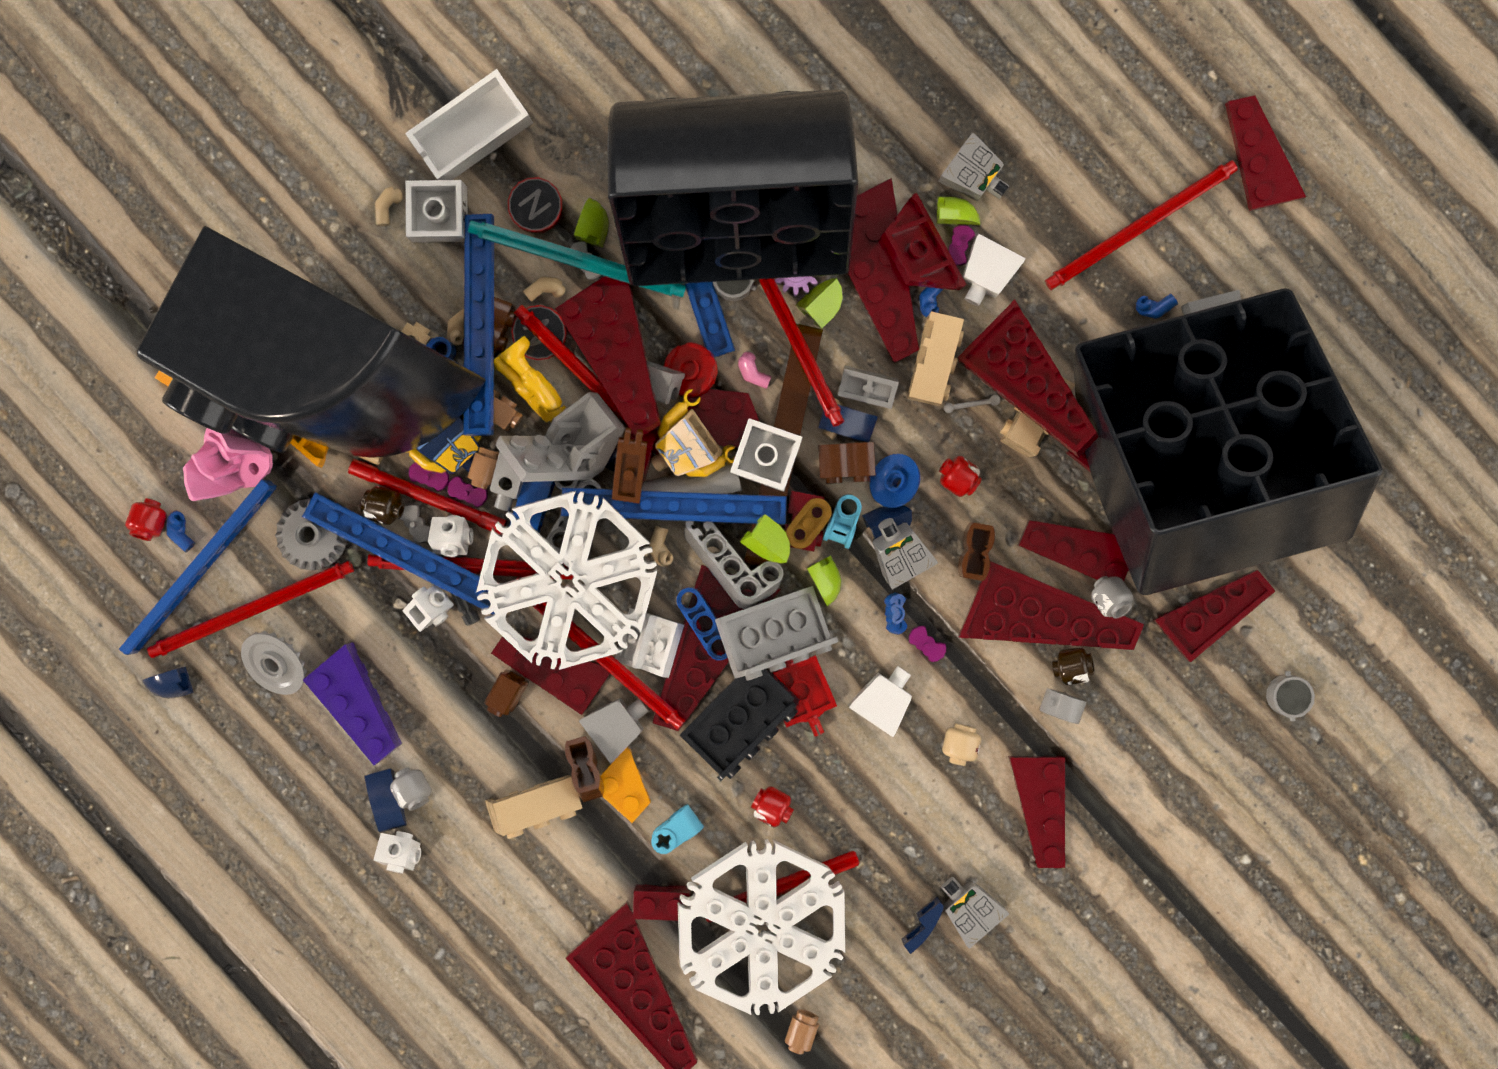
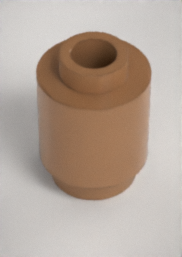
(483, 467)
(802, 1031)

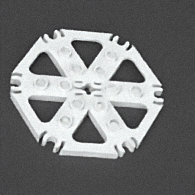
(542, 588)
(760, 908)

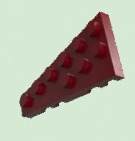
(876, 275)
(611, 339)
(1029, 611)

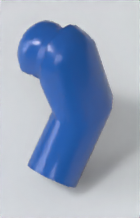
(1153, 308)
(176, 531)

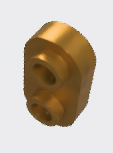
(808, 523)

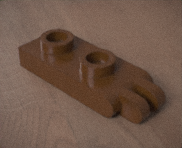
(629, 467)

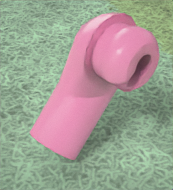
(749, 370)

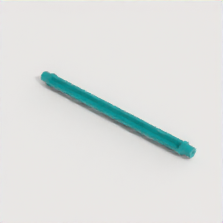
(563, 255)

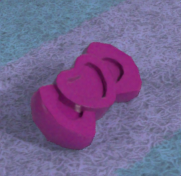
(961, 236)
(431, 479)
(467, 492)
(930, 648)

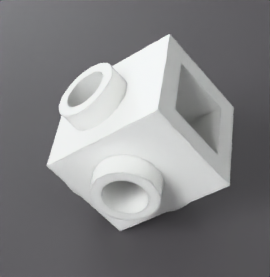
(450, 536)
(428, 607)
(398, 852)

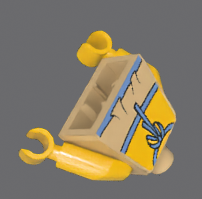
(687, 444)

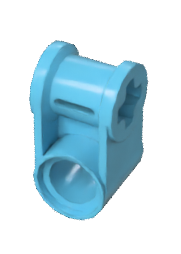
(843, 523)
(680, 827)

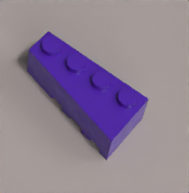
(351, 699)

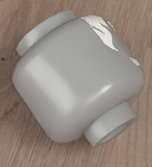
(1112, 597)
(410, 789)

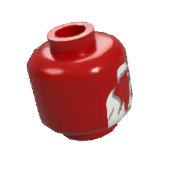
(960, 476)
(772, 806)

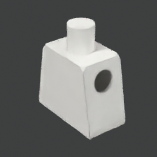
(989, 269)
(883, 700)

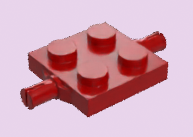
(811, 687)

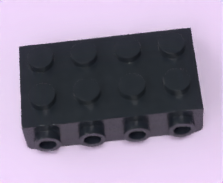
(740, 721)

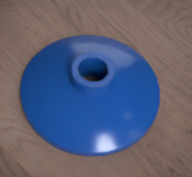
(888, 473)

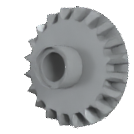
(306, 555)
(273, 663)

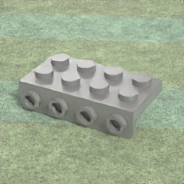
(774, 633)

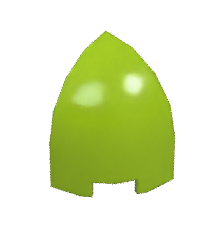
(956, 211)
(592, 224)
(822, 302)
(768, 540)
(826, 578)

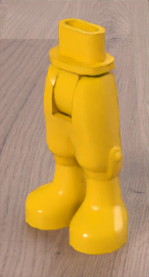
(529, 382)

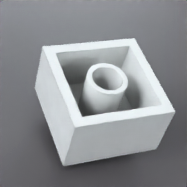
(436, 210)
(766, 454)

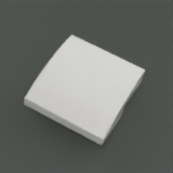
(654, 646)

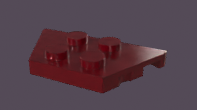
(920, 249)
(725, 414)

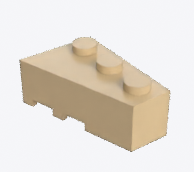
(936, 359)
(1023, 433)
(534, 807)

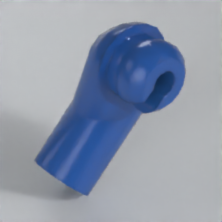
(928, 300)

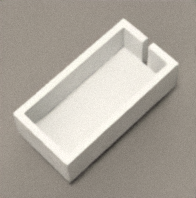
(469, 127)

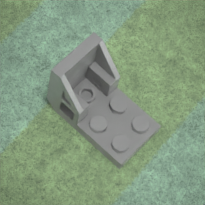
(573, 447)

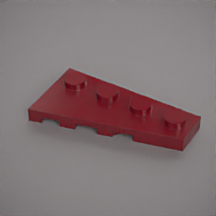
(1261, 160)
(1079, 549)
(1208, 617)
(572, 685)
(1042, 800)

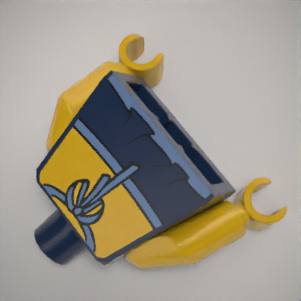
(448, 450)

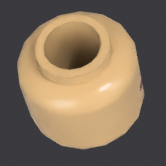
(961, 744)

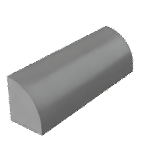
(717, 483)

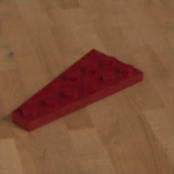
(1021, 371)
(693, 667)
(628, 981)

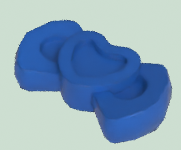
(895, 613)

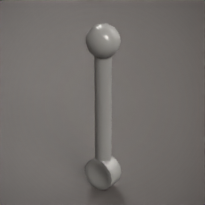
(993, 400)

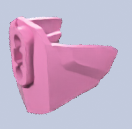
(225, 465)

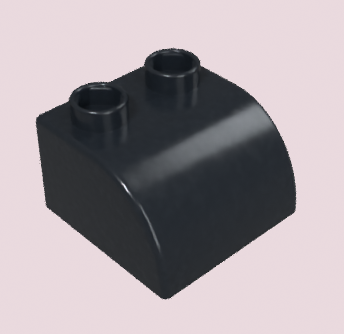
(733, 186)
(289, 359)
(1222, 441)

